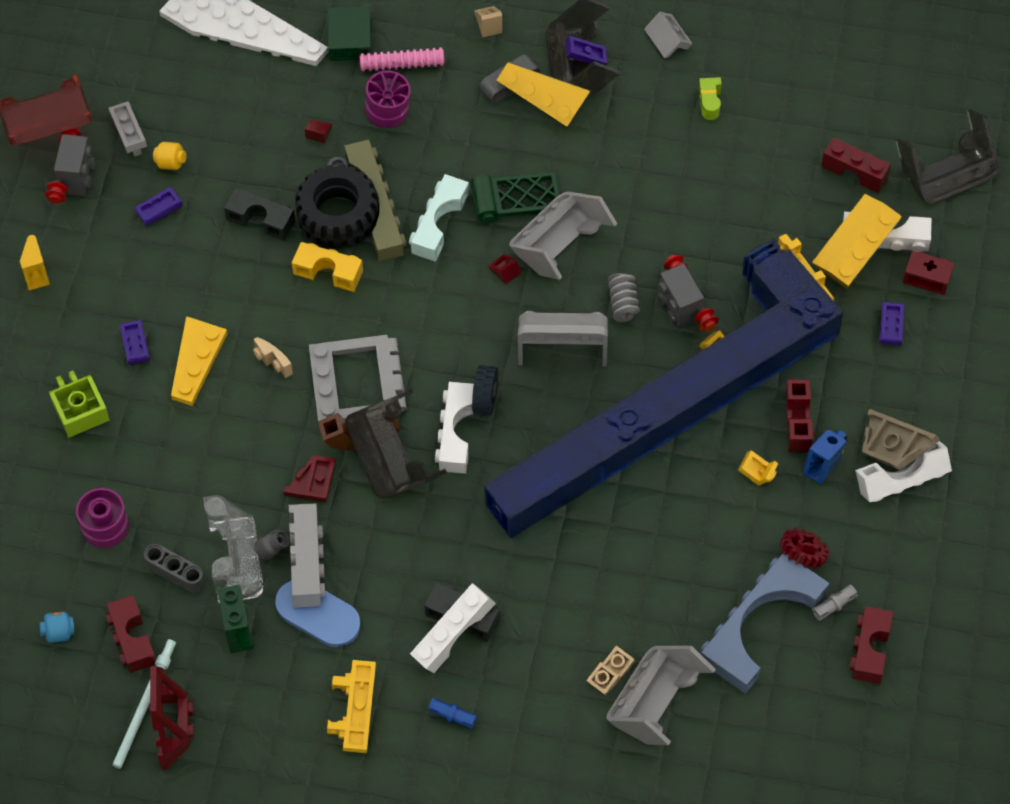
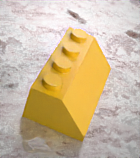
(856, 240)

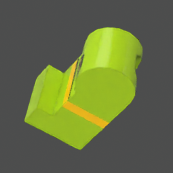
(709, 102)

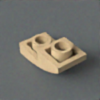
(271, 355)
(611, 670)

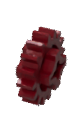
(804, 548)

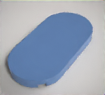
(331, 623)

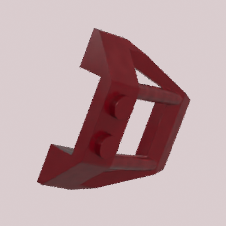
(162, 691)

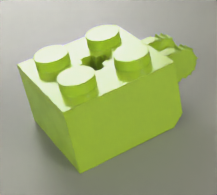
(78, 404)

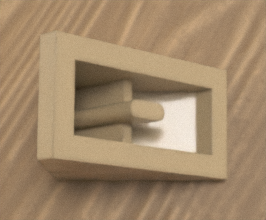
(489, 21)

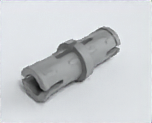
(834, 602)

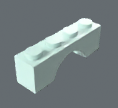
(448, 197)

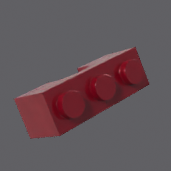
(870, 169)
(798, 415)
(874, 626)
(136, 651)

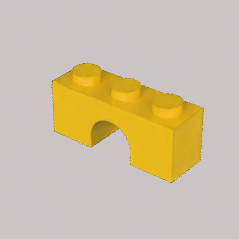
(311, 259)

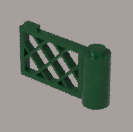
(488, 200)

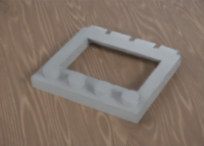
(324, 374)

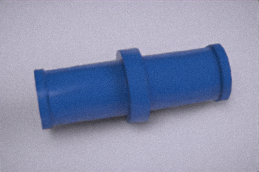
(452, 713)

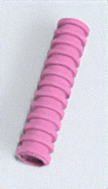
(402, 59)

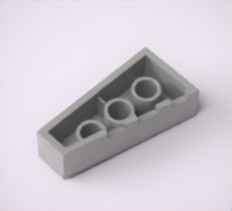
(305, 556)

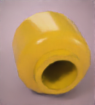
(169, 155)

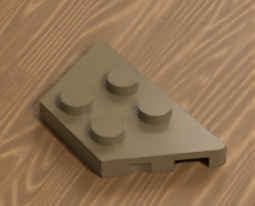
(895, 441)

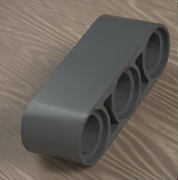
(495, 90)
(180, 576)

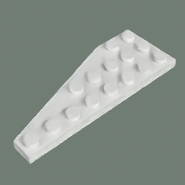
(244, 26)

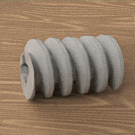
(623, 296)

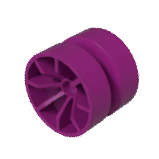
(387, 99)
(102, 517)

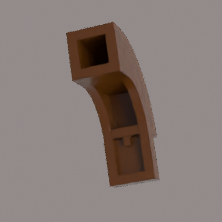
(336, 434)

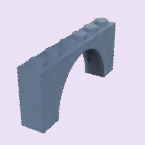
(782, 582)

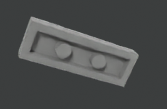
(128, 128)

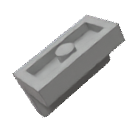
(667, 34)

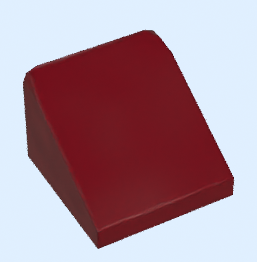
(317, 130)
(505, 268)

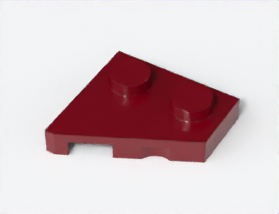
(313, 480)

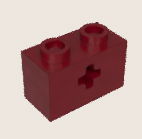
(928, 272)

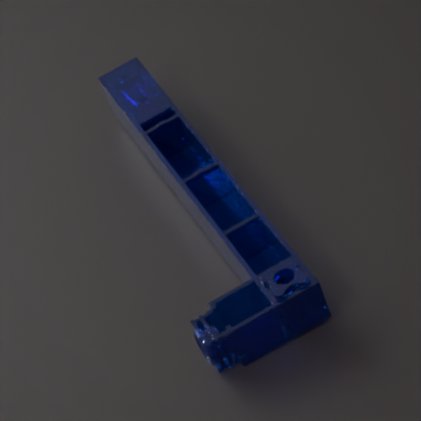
(795, 323)

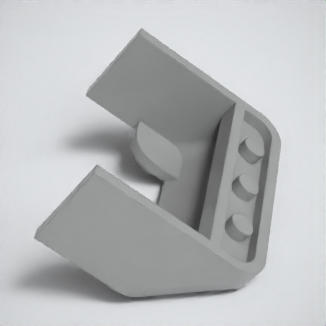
(557, 227)
(563, 329)
(652, 688)

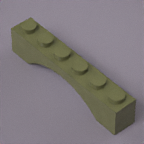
(386, 236)

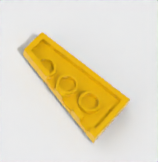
(548, 94)
(196, 356)

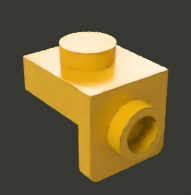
(757, 468)

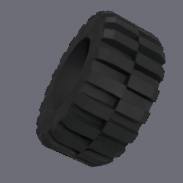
(340, 229)

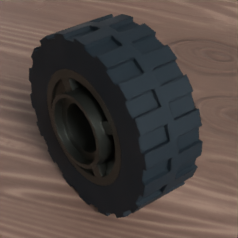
(485, 390)

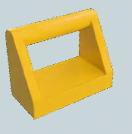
(33, 265)

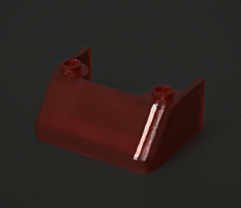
(45, 114)

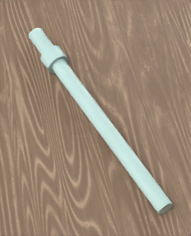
(162, 661)

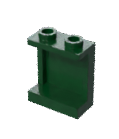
(349, 32)
(235, 618)

